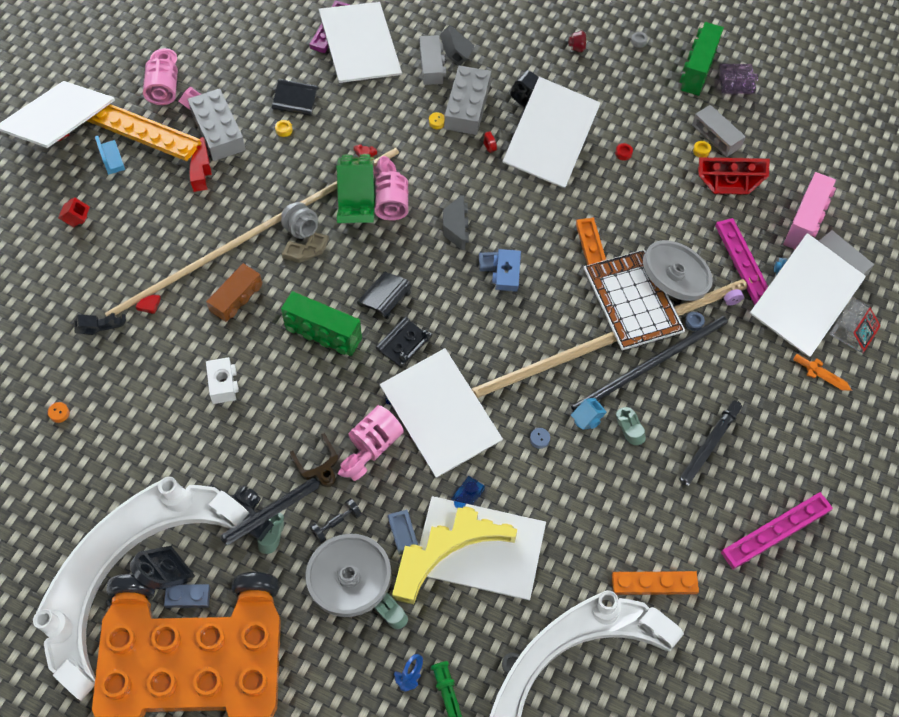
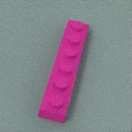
(742, 258)
(776, 530)

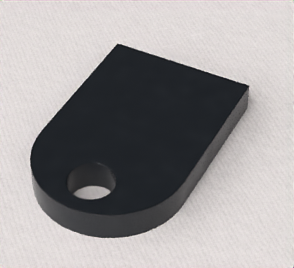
(162, 568)

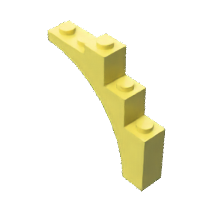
(442, 542)

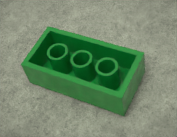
(700, 58)
(321, 323)

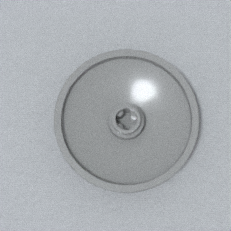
(677, 270)
(348, 575)

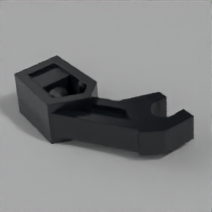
(92, 324)

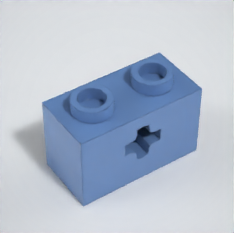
(511, 260)

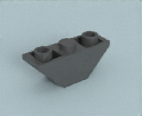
(455, 222)

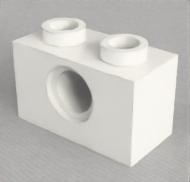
(219, 370)

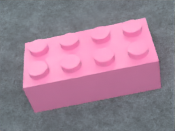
(811, 209)

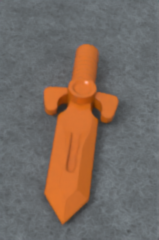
(821, 372)

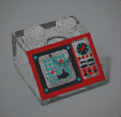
(856, 325)

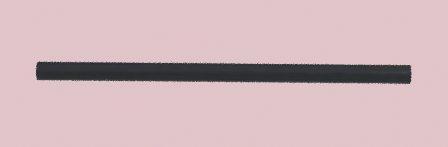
(654, 361)

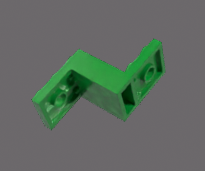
(355, 189)

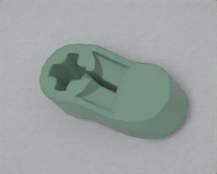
(631, 426)
(272, 539)
(395, 616)

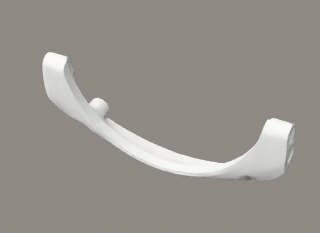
(78, 580)
(577, 625)

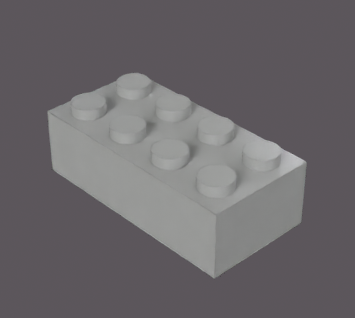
(467, 100)
(216, 124)

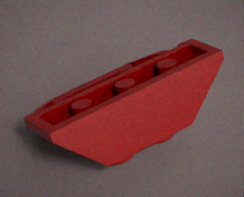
(733, 174)

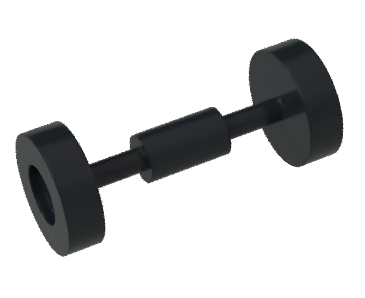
(353, 509)

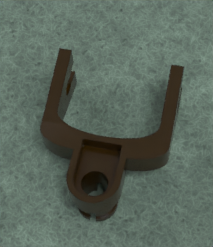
(322, 470)

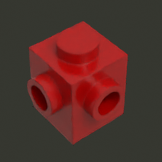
(74, 212)

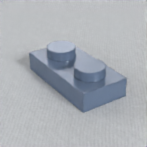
(187, 596)

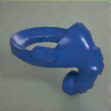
(409, 681)

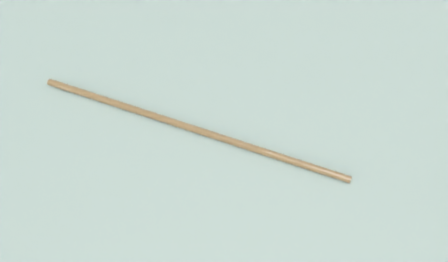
(225, 248)

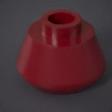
(577, 41)

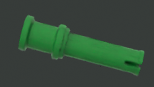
(445, 685)

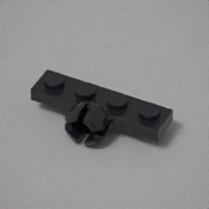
(249, 499)

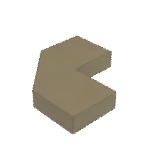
(299, 253)

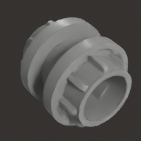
(299, 220)

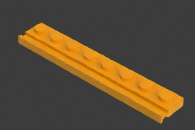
(146, 131)

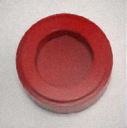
(624, 151)

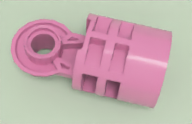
(161, 77)
(390, 191)
(371, 438)

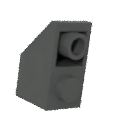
(456, 45)

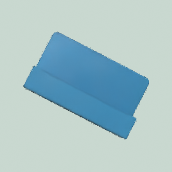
(110, 156)

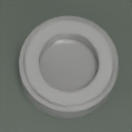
(639, 39)

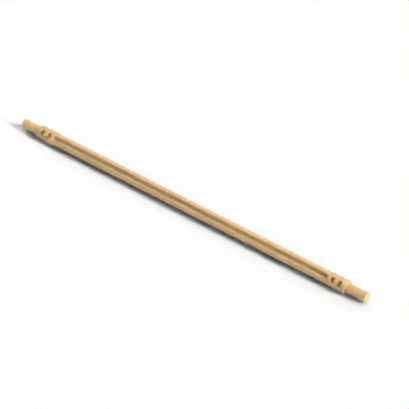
(594, 344)

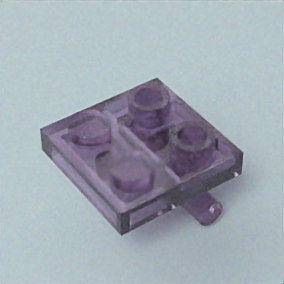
(737, 78)

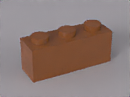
(234, 292)

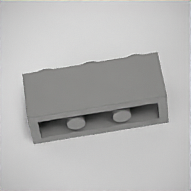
(432, 60)
(718, 130)
(847, 252)

